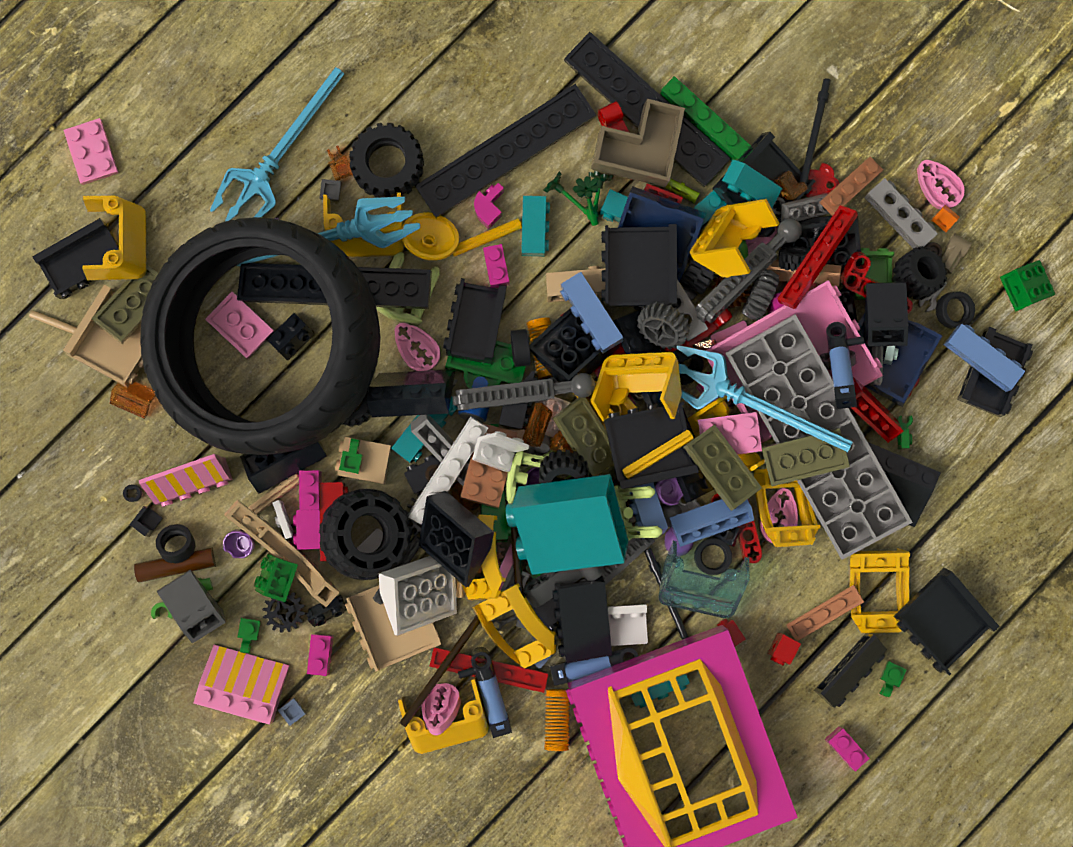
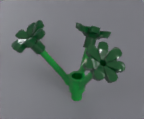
(584, 189)

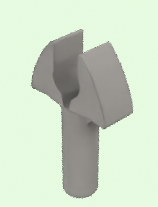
(932, 298)

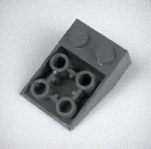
(192, 606)

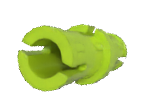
(682, 190)

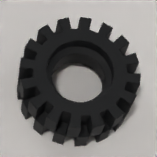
(792, 257)

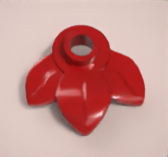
(822, 177)

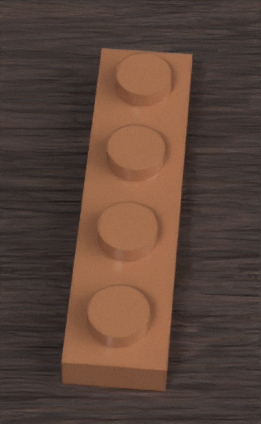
(851, 185)
(825, 613)

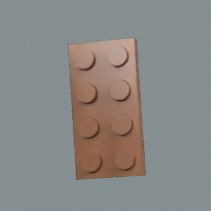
(485, 483)

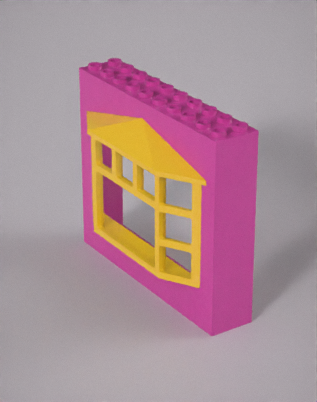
(622, 765)

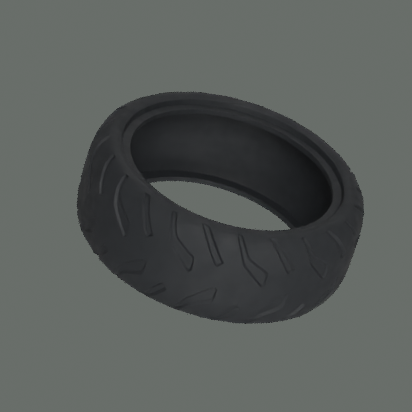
(171, 320)

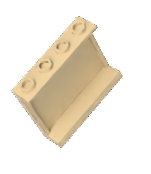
(101, 350)
(378, 635)

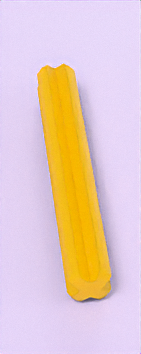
(488, 236)
(657, 454)

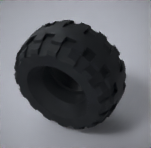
(337, 526)

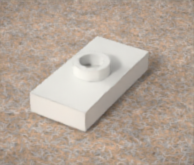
(282, 519)

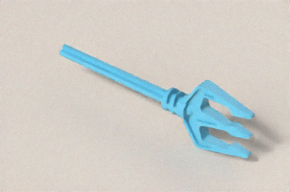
(257, 180)
(368, 225)
(718, 385)

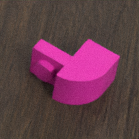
(484, 208)

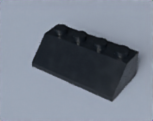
(271, 469)
(851, 669)

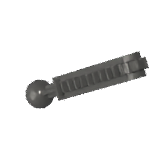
(757, 261)
(523, 392)
(636, 547)

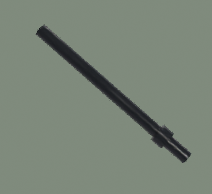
(822, 98)
(655, 568)

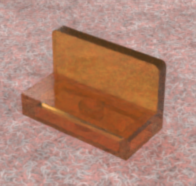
(133, 399)
(537, 425)

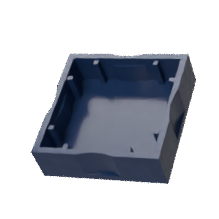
(651, 210)
(911, 360)

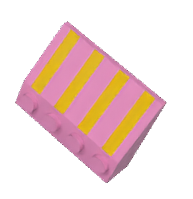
(186, 480)
(241, 684)

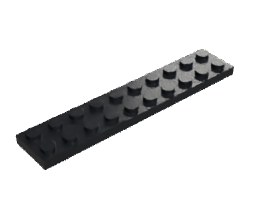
(621, 84)
(505, 151)
(297, 286)
(691, 485)

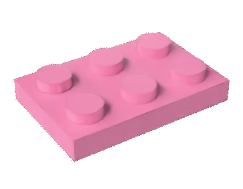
(91, 151)
(239, 325)
(739, 430)

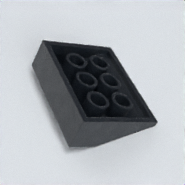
(849, 244)
(567, 349)
(411, 393)
(910, 480)
(454, 537)

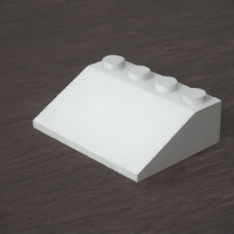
(417, 594)

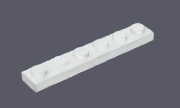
(450, 465)

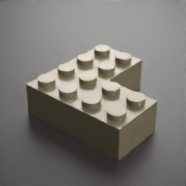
(642, 155)

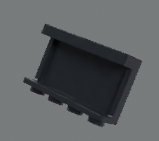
(65, 259)
(474, 322)
(981, 391)
(582, 620)

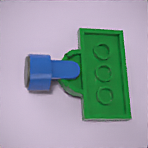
(483, 375)

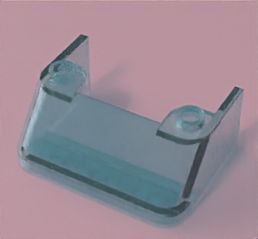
(700, 591)

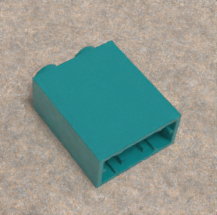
(568, 524)

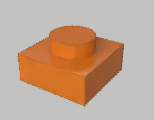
(945, 218)

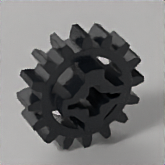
(285, 620)

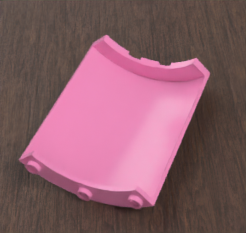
(815, 312)

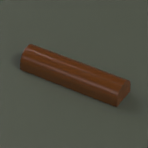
(160, 568)

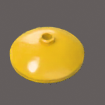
(434, 239)

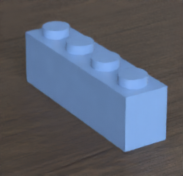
(591, 312)
(984, 357)
(648, 511)
(709, 520)

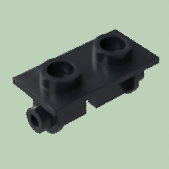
(318, 615)

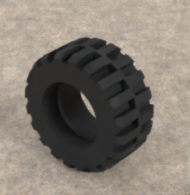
(375, 139)

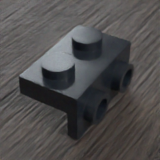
(290, 336)

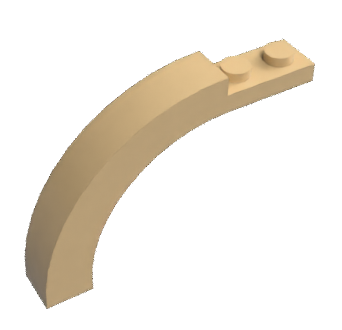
(270, 538)

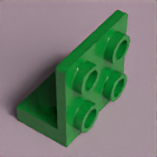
(1027, 285)
(275, 577)

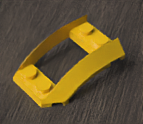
(792, 534)
(880, 561)
(489, 586)
(513, 599)

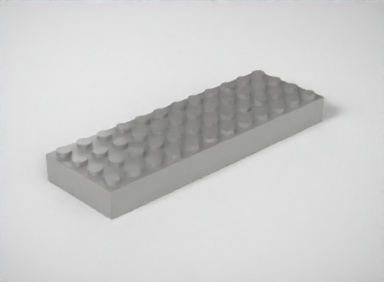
(785, 370)

